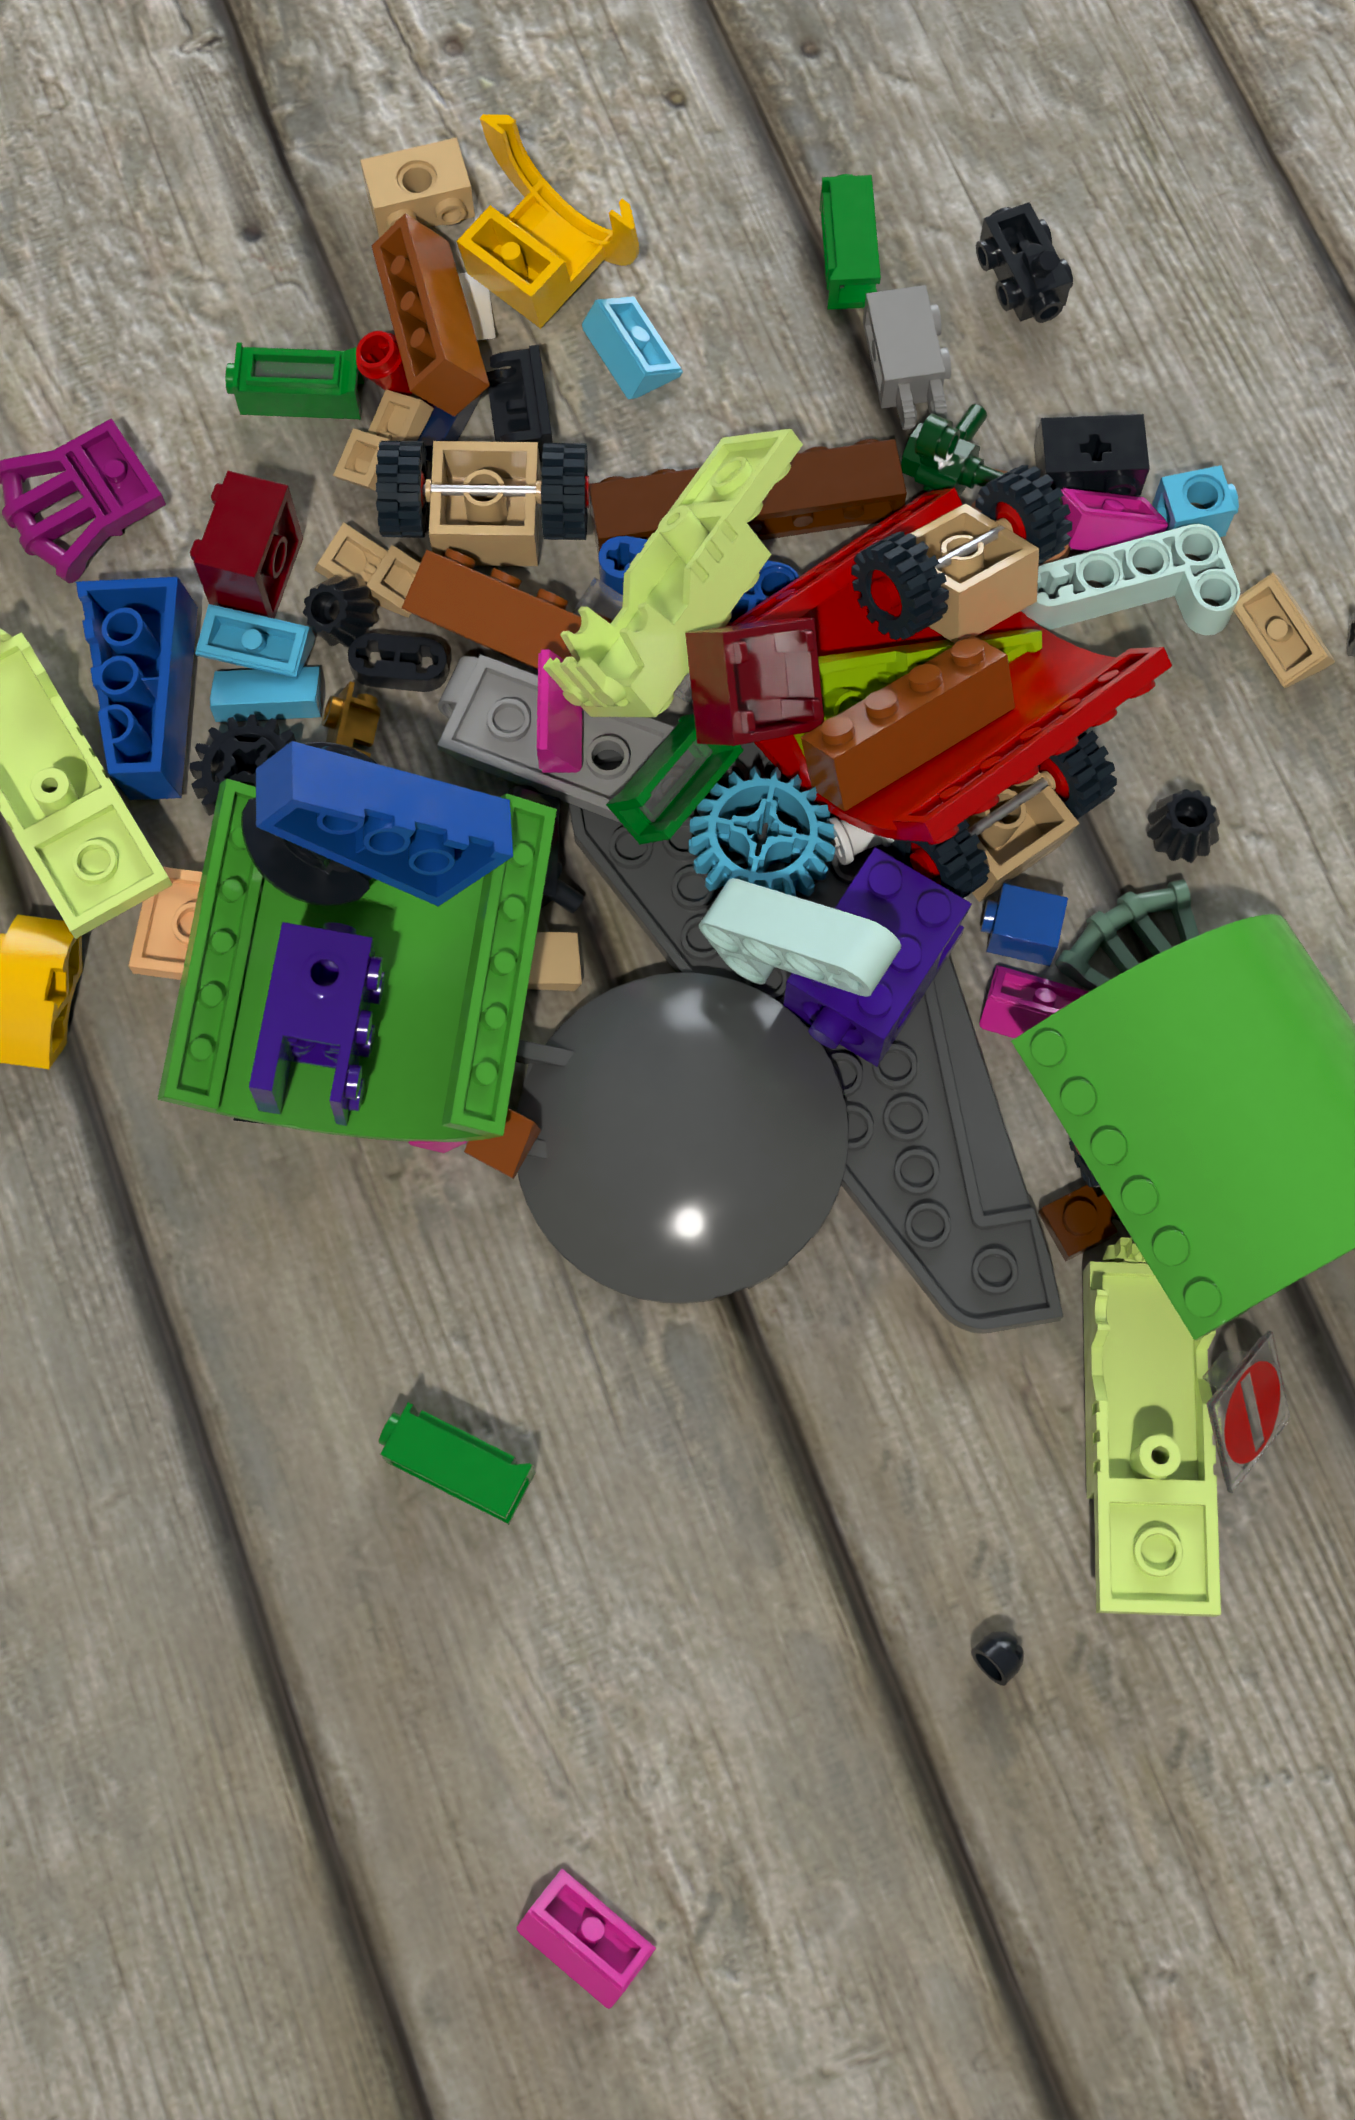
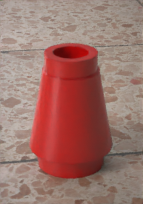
(381, 362)

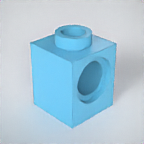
(1199, 486)

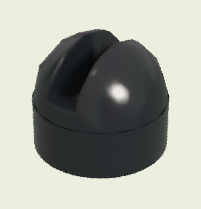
(999, 1656)

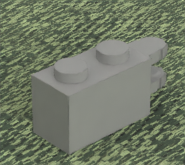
(906, 351)

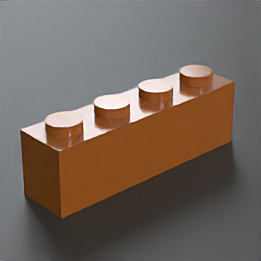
(429, 316)
(490, 608)
(908, 722)

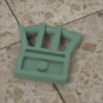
(1130, 910)

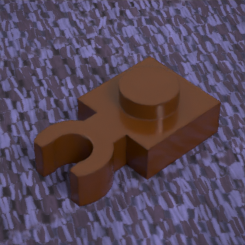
(1079, 1221)

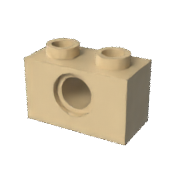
(419, 181)

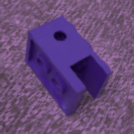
(928, 927)
(318, 1013)

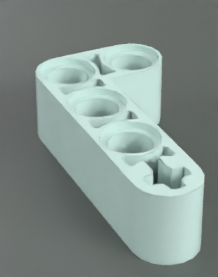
(1069, 599)
(770, 929)

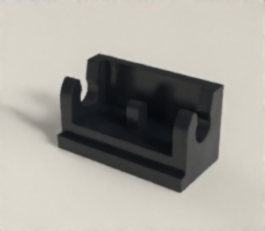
(519, 398)

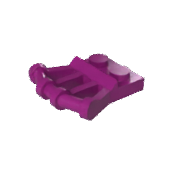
(111, 486)

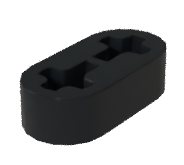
(398, 662)

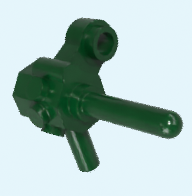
(944, 455)

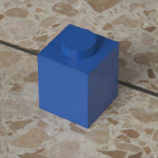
(1024, 924)

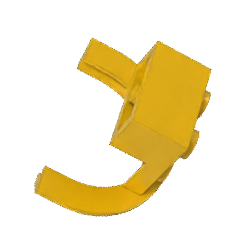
(544, 244)

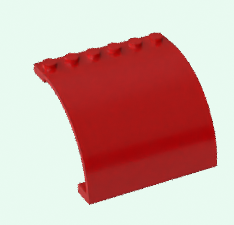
(1054, 694)

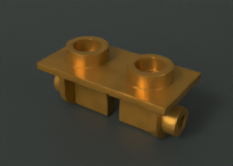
(351, 718)

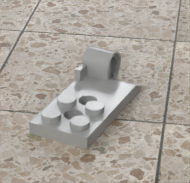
(496, 731)

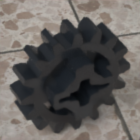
(240, 750)

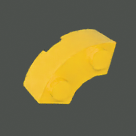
(36, 989)

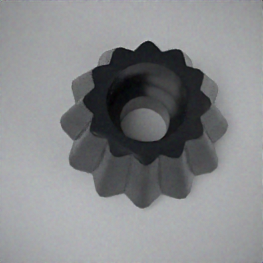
(353, 607)
(1177, 839)

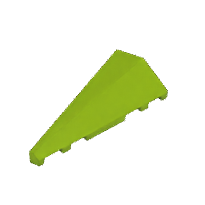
(855, 675)

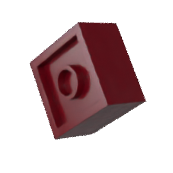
(248, 545)
(755, 681)

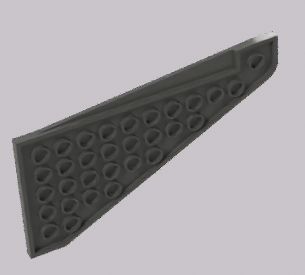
(923, 1125)

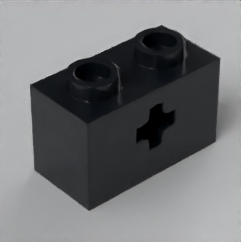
(1094, 453)

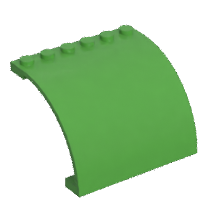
(445, 1008)
(1213, 1112)

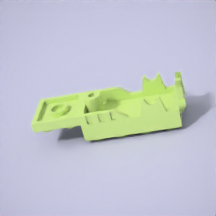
(678, 583)
(65, 803)
(1147, 1445)

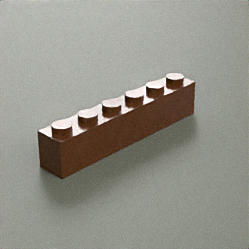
(818, 494)

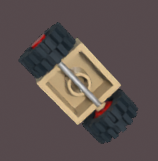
(483, 496)
(967, 564)
(1020, 828)

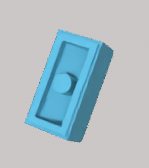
(630, 346)
(254, 641)
(265, 695)

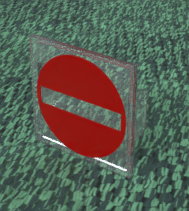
(1247, 1407)

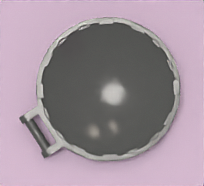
(682, 1137)

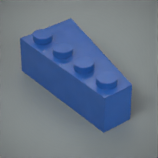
(142, 673)
(383, 820)

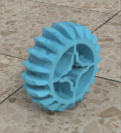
(742, 832)

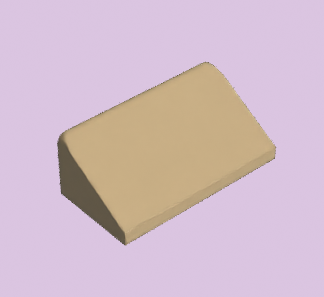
(1282, 631)

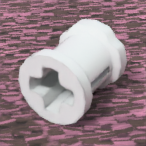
(853, 840)

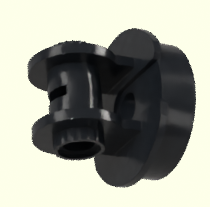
(296, 869)

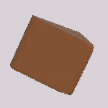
(507, 1151)

